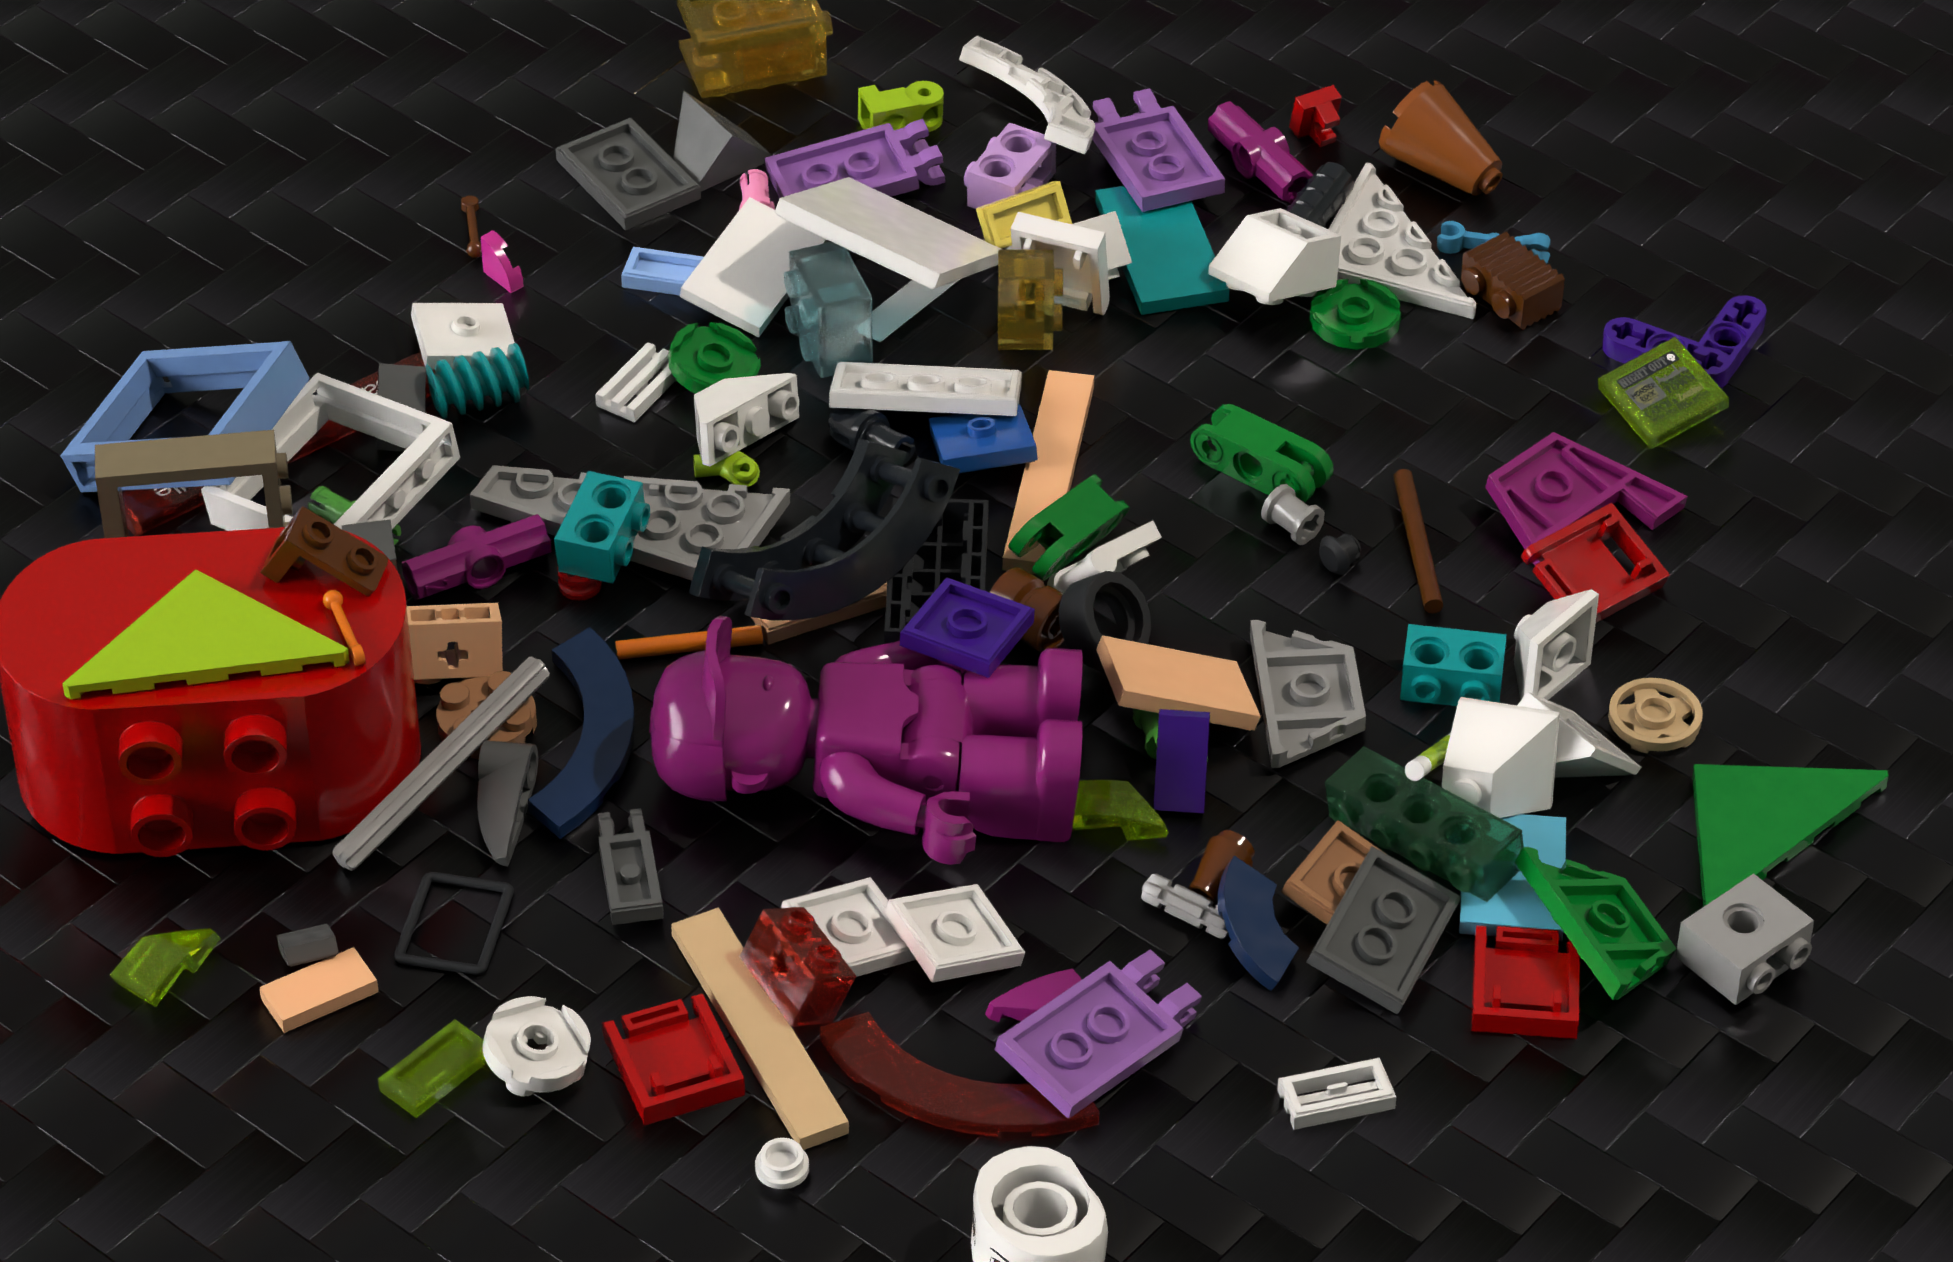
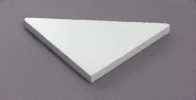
(1393, 251)

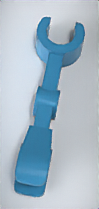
(1455, 238)

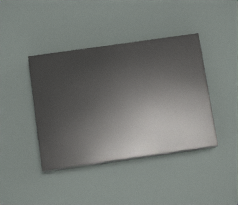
(628, 173)
(1384, 930)

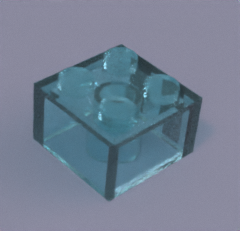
(828, 307)

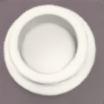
(782, 1164)

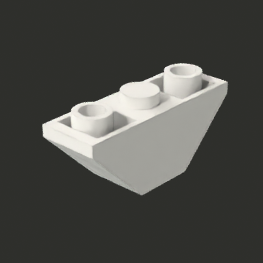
(743, 411)

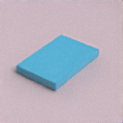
(1517, 901)

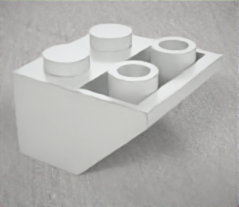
(1278, 257)

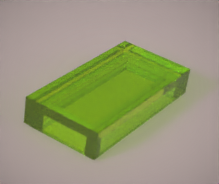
(434, 1068)

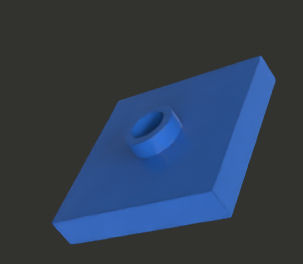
(982, 441)

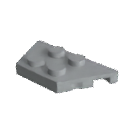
(1305, 692)

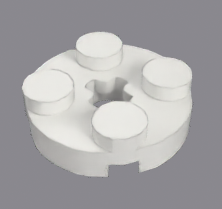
(531, 1069)

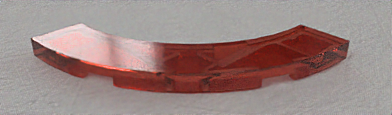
(940, 1097)

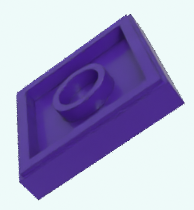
(967, 627)

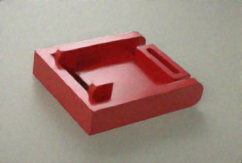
(1579, 561)
(1525, 983)
(674, 1061)

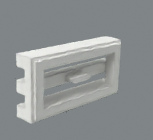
(634, 380)
(1339, 1100)

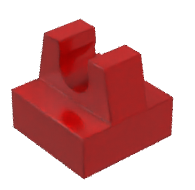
(1316, 114)

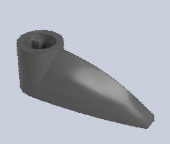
(505, 784)

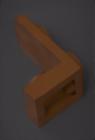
(328, 548)

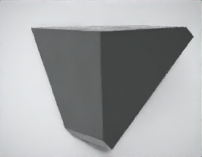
(712, 146)

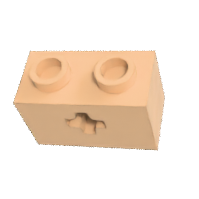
(476, 637)

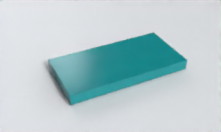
(1166, 254)

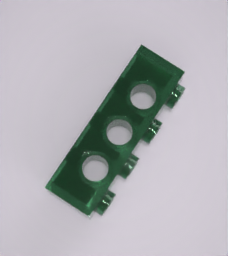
(1424, 824)

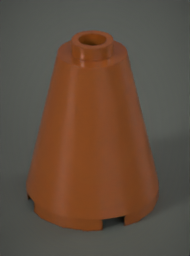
(1441, 141)

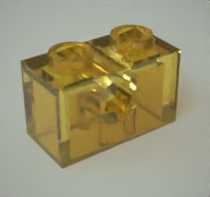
(1027, 299)

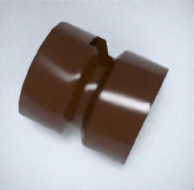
(1030, 591)

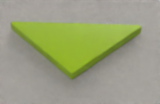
(201, 637)

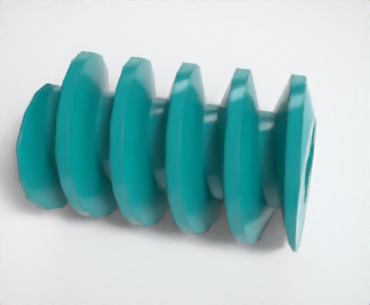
(477, 380)

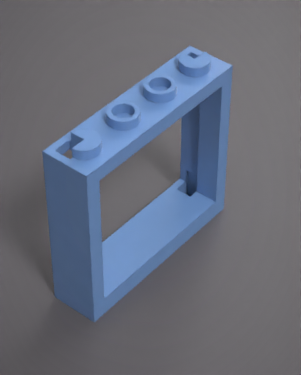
(266, 371)

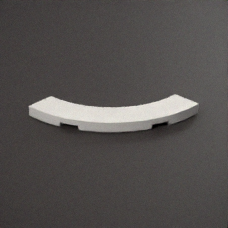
(1060, 104)

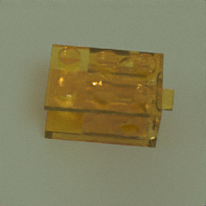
(753, 43)

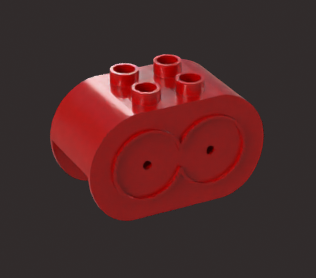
(209, 760)

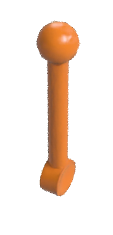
(333, 601)

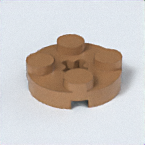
(462, 698)

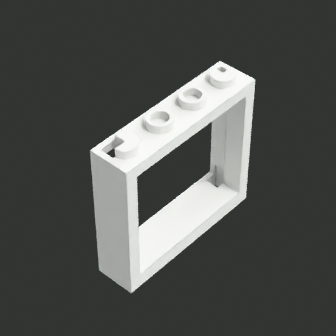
(428, 455)

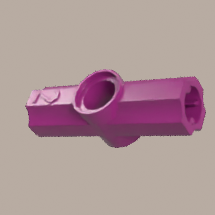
(1258, 151)
(476, 557)

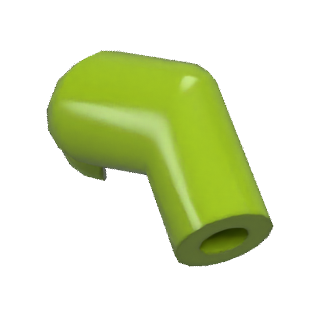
(736, 468)

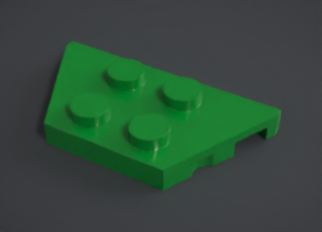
(1601, 920)

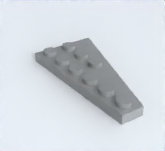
(679, 521)

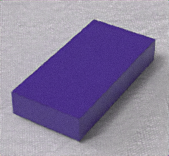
(1181, 761)

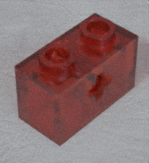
(797, 966)

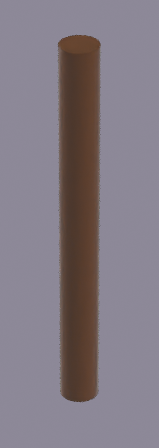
(1418, 541)

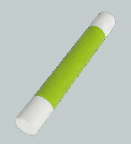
(1427, 760)

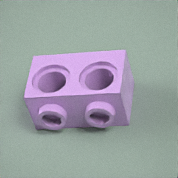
(1010, 165)

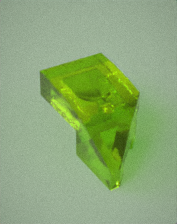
(1116, 804)
(160, 959)

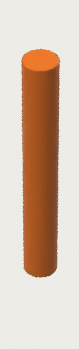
(683, 643)

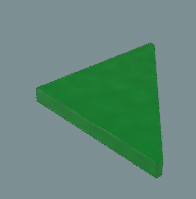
(1768, 815)

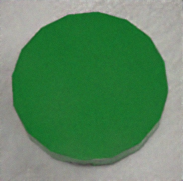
(1355, 314)
(710, 354)

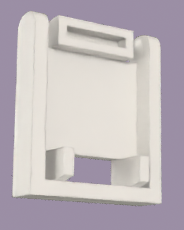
(1076, 250)

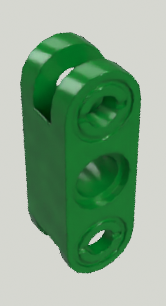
(1261, 453)
(1069, 526)

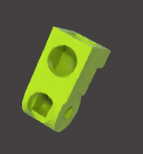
(901, 105)

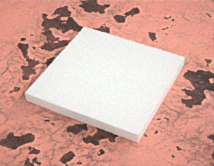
(888, 232)

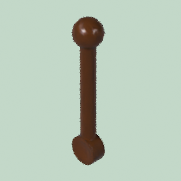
(470, 205)

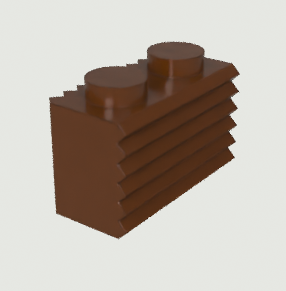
(1512, 280)

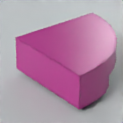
(497, 263)

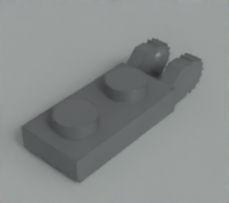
(629, 871)

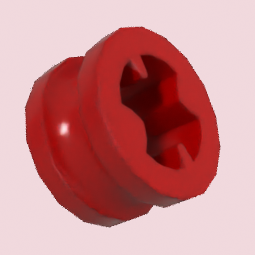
(578, 587)

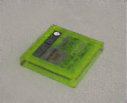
(1663, 392)

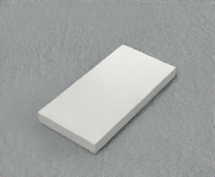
(925, 388)

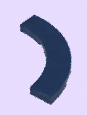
(604, 738)

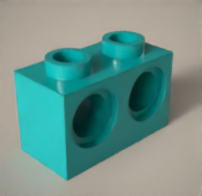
(601, 527)
(1452, 664)

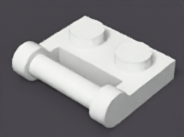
(1111, 556)

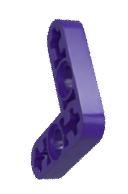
(1626, 338)

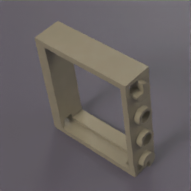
(190, 460)

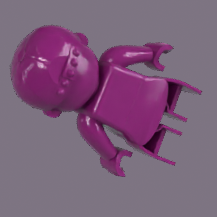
(888, 738)

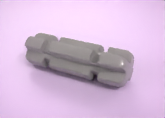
(1184, 905)

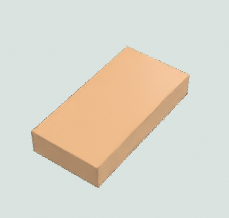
(318, 989)

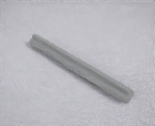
(440, 764)

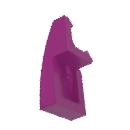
(1031, 996)

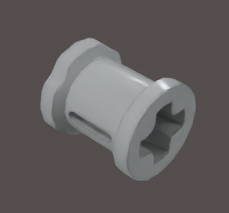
(1292, 514)

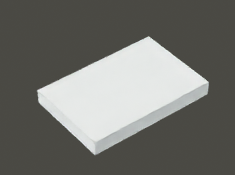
(746, 268)

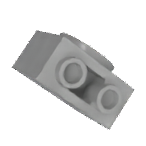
(1745, 939)

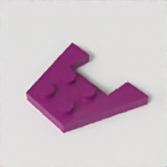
(1565, 482)

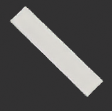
(902, 307)

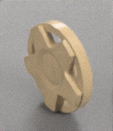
(1653, 719)

